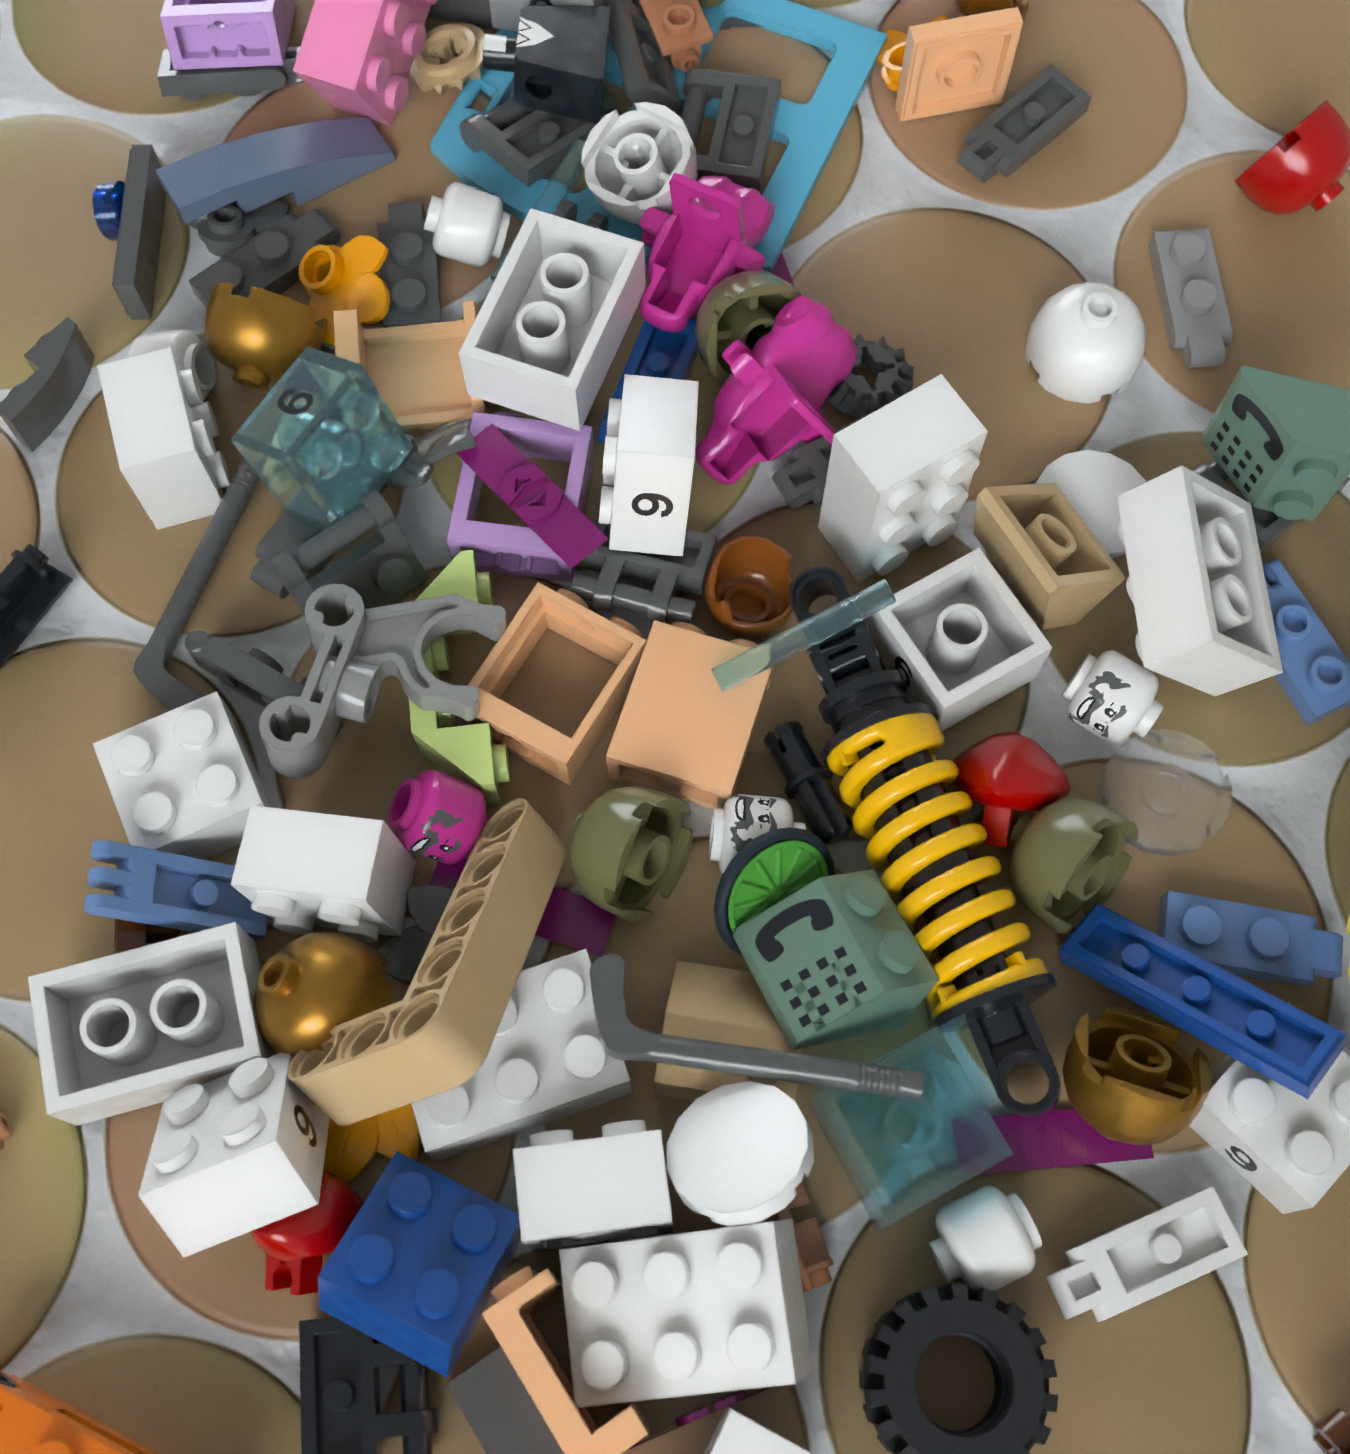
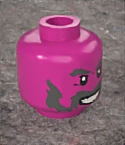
(438, 816)

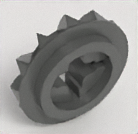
(893, 379)

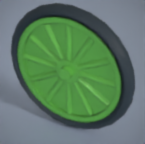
(766, 874)

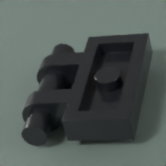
(344, 1393)

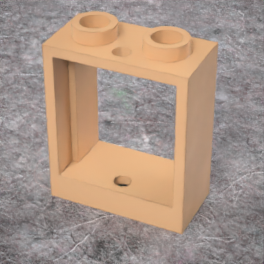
(526, 736)

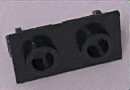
(26, 594)

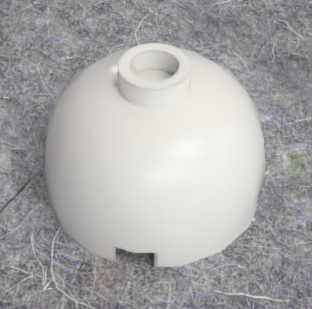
(634, 157)
(1086, 342)

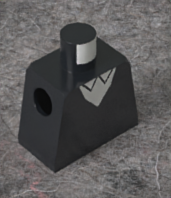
(555, 59)

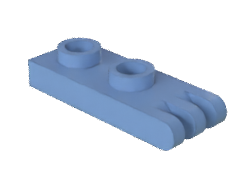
(1312, 662)
(167, 890)

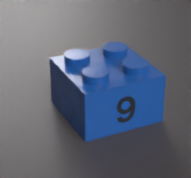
(419, 1263)

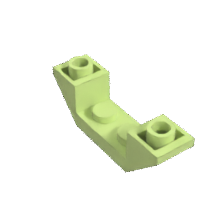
(464, 750)

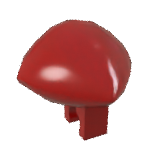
(1008, 776)
(299, 1241)

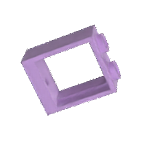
(250, 37)
(518, 548)

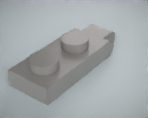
(1191, 295)

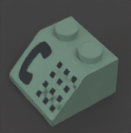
(1282, 441)
(836, 960)

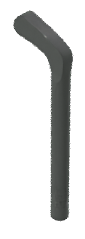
(153, 662)
(632, 1043)

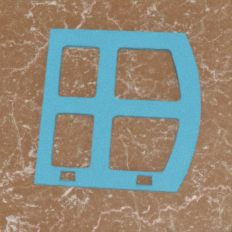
(805, 129)

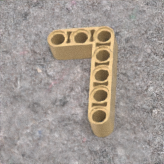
(460, 988)

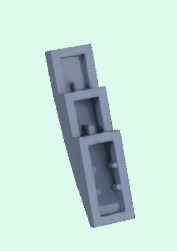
(273, 163)

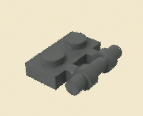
(666, 572)

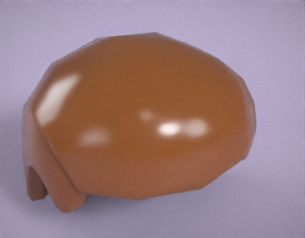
(750, 586)

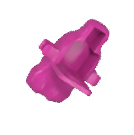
(699, 245)
(777, 390)

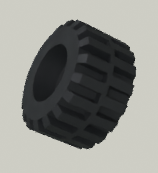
(1011, 1347)

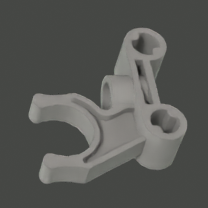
(355, 661)

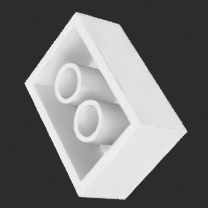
(554, 319)
(900, 478)
(1197, 583)
(146, 1023)
(538, 1068)
(686, 1314)

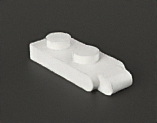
(1147, 1257)

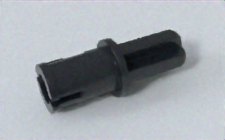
(809, 783)

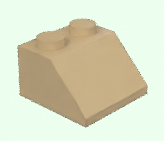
(1044, 552)
(722, 1008)

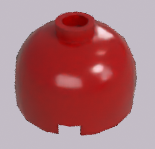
(1301, 166)

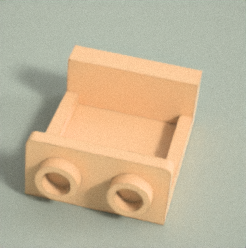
(413, 367)
(677, 721)
(543, 1375)

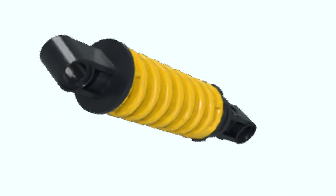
(926, 849)

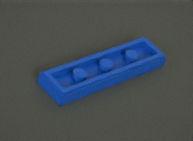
(1204, 1000)

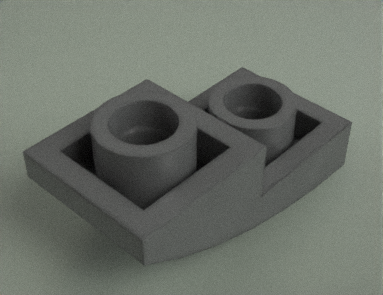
(43, 400)

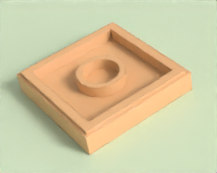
(957, 63)

